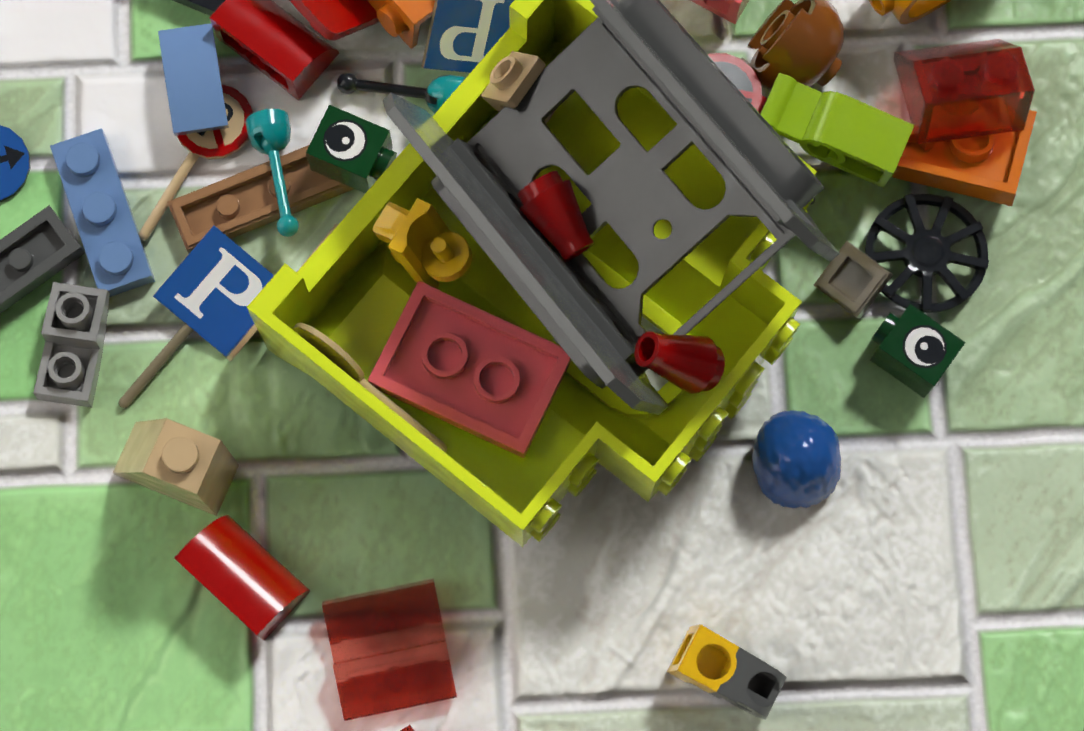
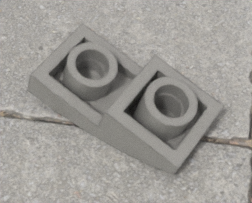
(73, 344)

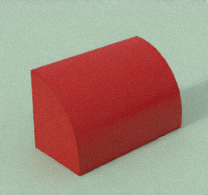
(273, 42)
(242, 575)

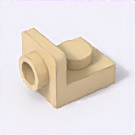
(512, 80)

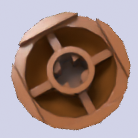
(798, 42)

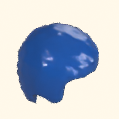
(796, 459)

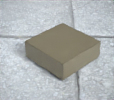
(853, 280)

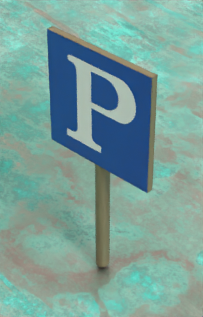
(464, 33)
(210, 297)

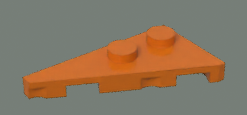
(970, 166)

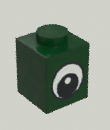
(350, 149)
(915, 349)

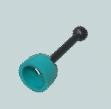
(435, 94)

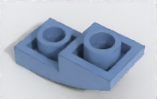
(193, 79)

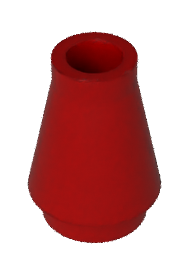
(556, 214)
(683, 360)

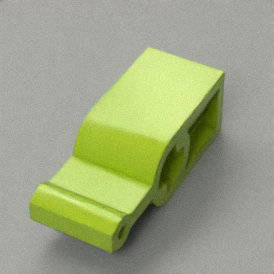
(838, 129)

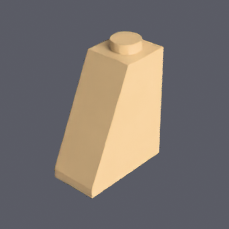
(178, 463)

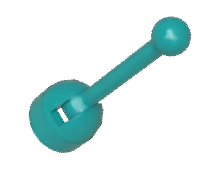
(270, 133)

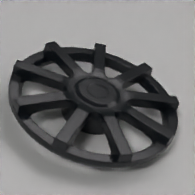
(928, 251)

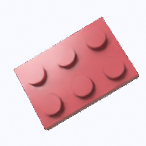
(470, 369)

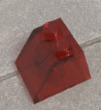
(965, 89)

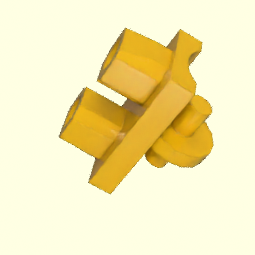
(423, 243)

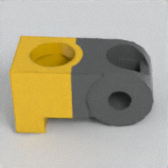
(726, 671)

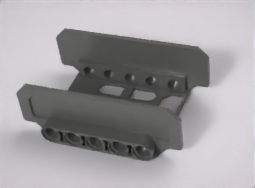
(621, 50)

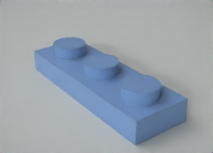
(102, 213)

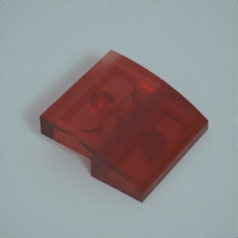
(389, 649)

